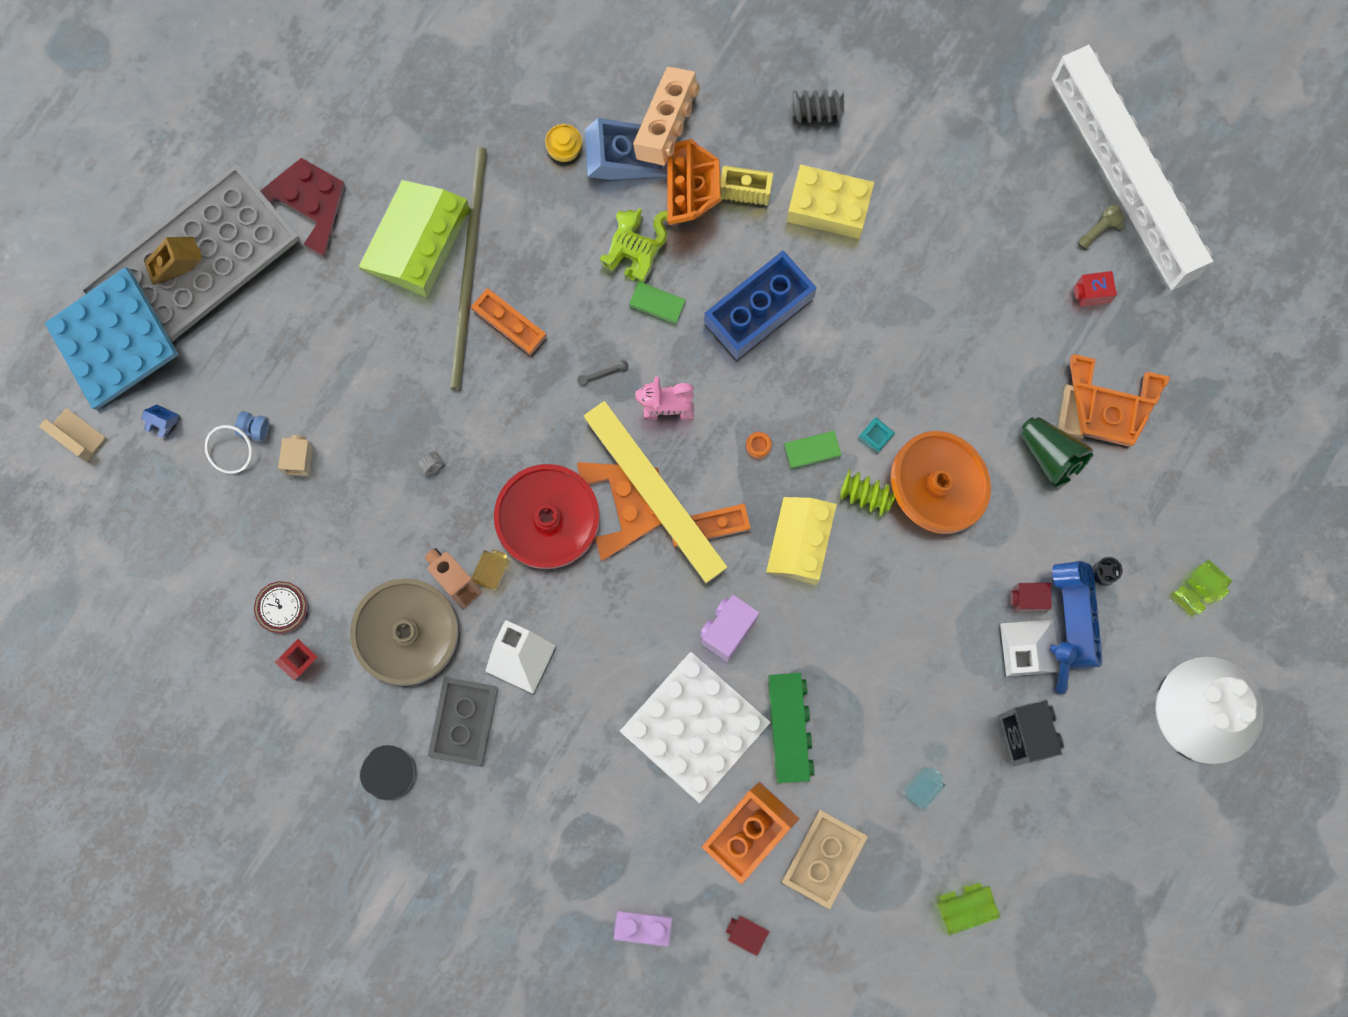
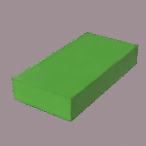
(657, 302)
(812, 449)

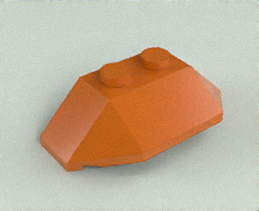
(692, 182)

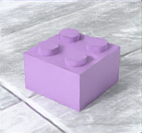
(729, 628)

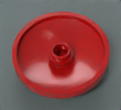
(546, 516)

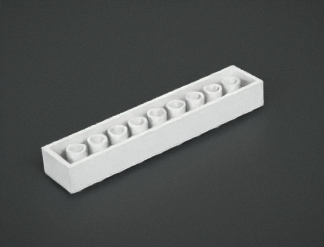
(1131, 168)

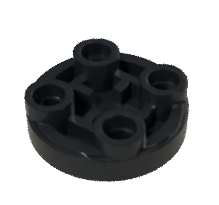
(387, 772)

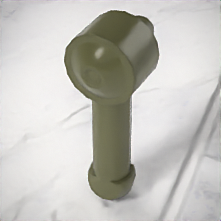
(1112, 217)

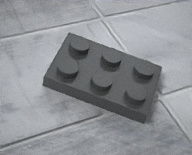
(462, 721)

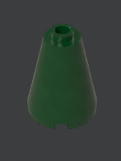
(1055, 450)

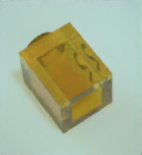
(491, 570)

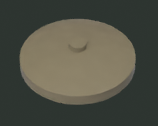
(404, 632)

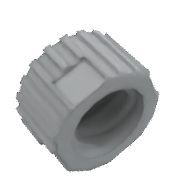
(430, 463)

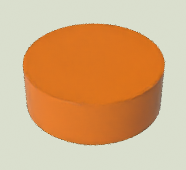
(758, 445)

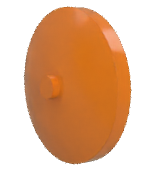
(941, 482)

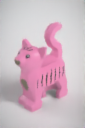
(666, 400)

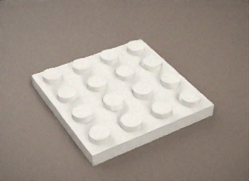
(695, 727)

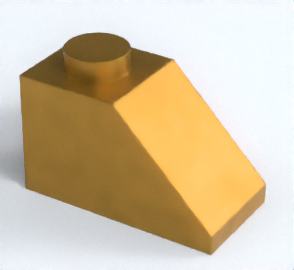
(172, 259)

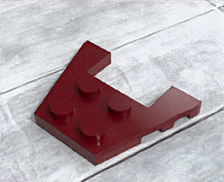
(312, 195)

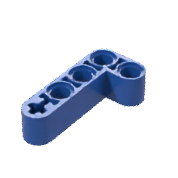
(1080, 611)

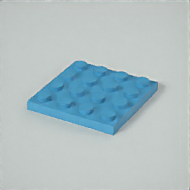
(111, 338)

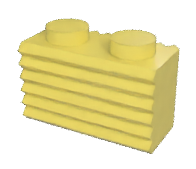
(746, 185)

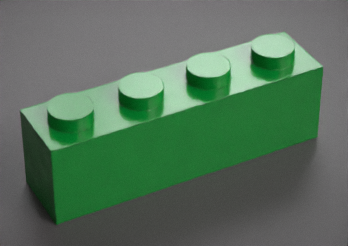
(789, 728)

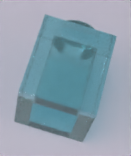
(924, 787)

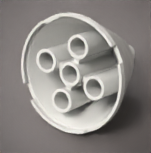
(1210, 710)

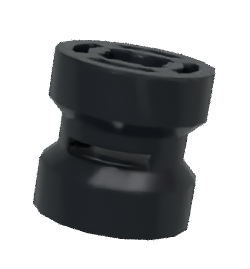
(1110, 567)

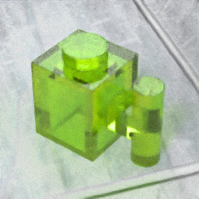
(1206, 583)

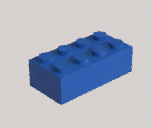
(759, 304)

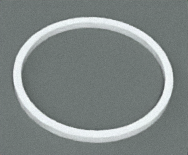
(214, 464)

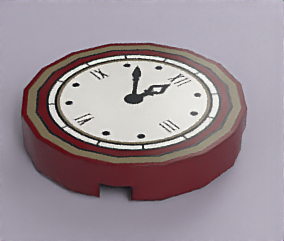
(280, 607)

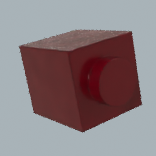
(1031, 597)
(746, 934)

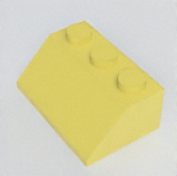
(801, 539)

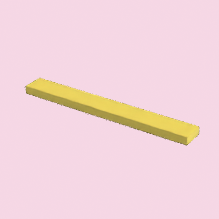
(655, 492)

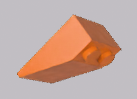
(750, 832)

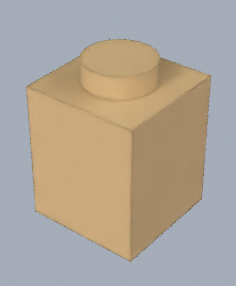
(295, 456)

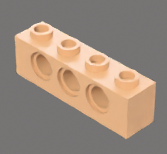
(666, 116)

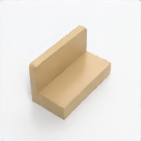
(74, 434)

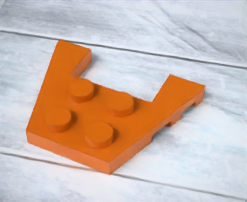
(1112, 413)
(632, 510)

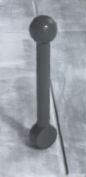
(583, 380)

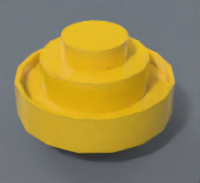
(563, 142)

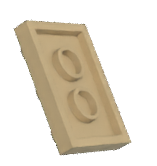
(824, 859)

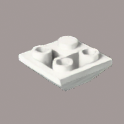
(1028, 647)
(519, 657)

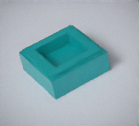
(876, 435)

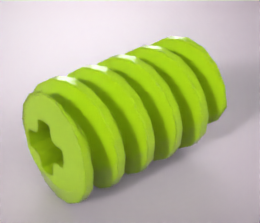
(867, 493)

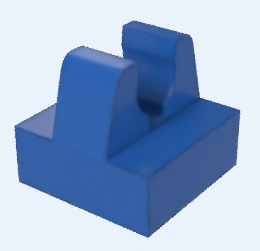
(159, 417)

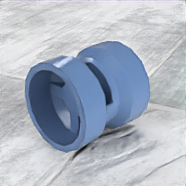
(252, 426)

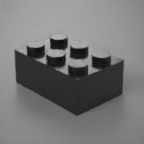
(1031, 733)

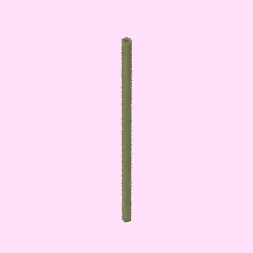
(468, 269)

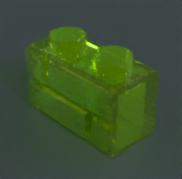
(966, 909)

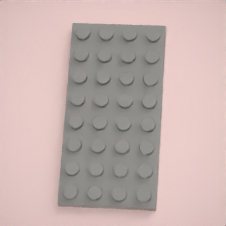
(236, 240)

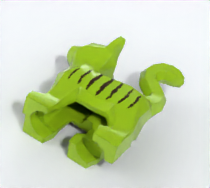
(634, 246)

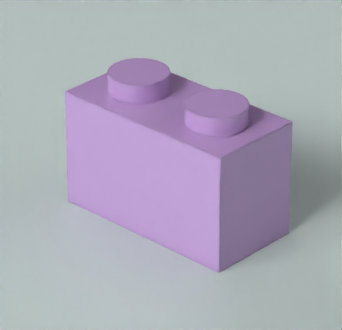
(642, 928)

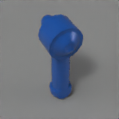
(1066, 654)

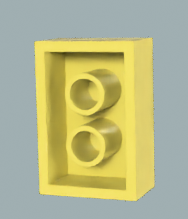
(830, 202)

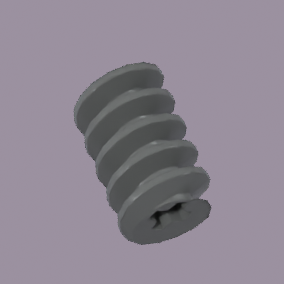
(818, 105)

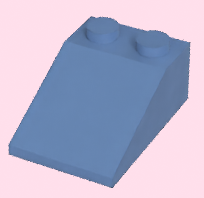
(612, 152)

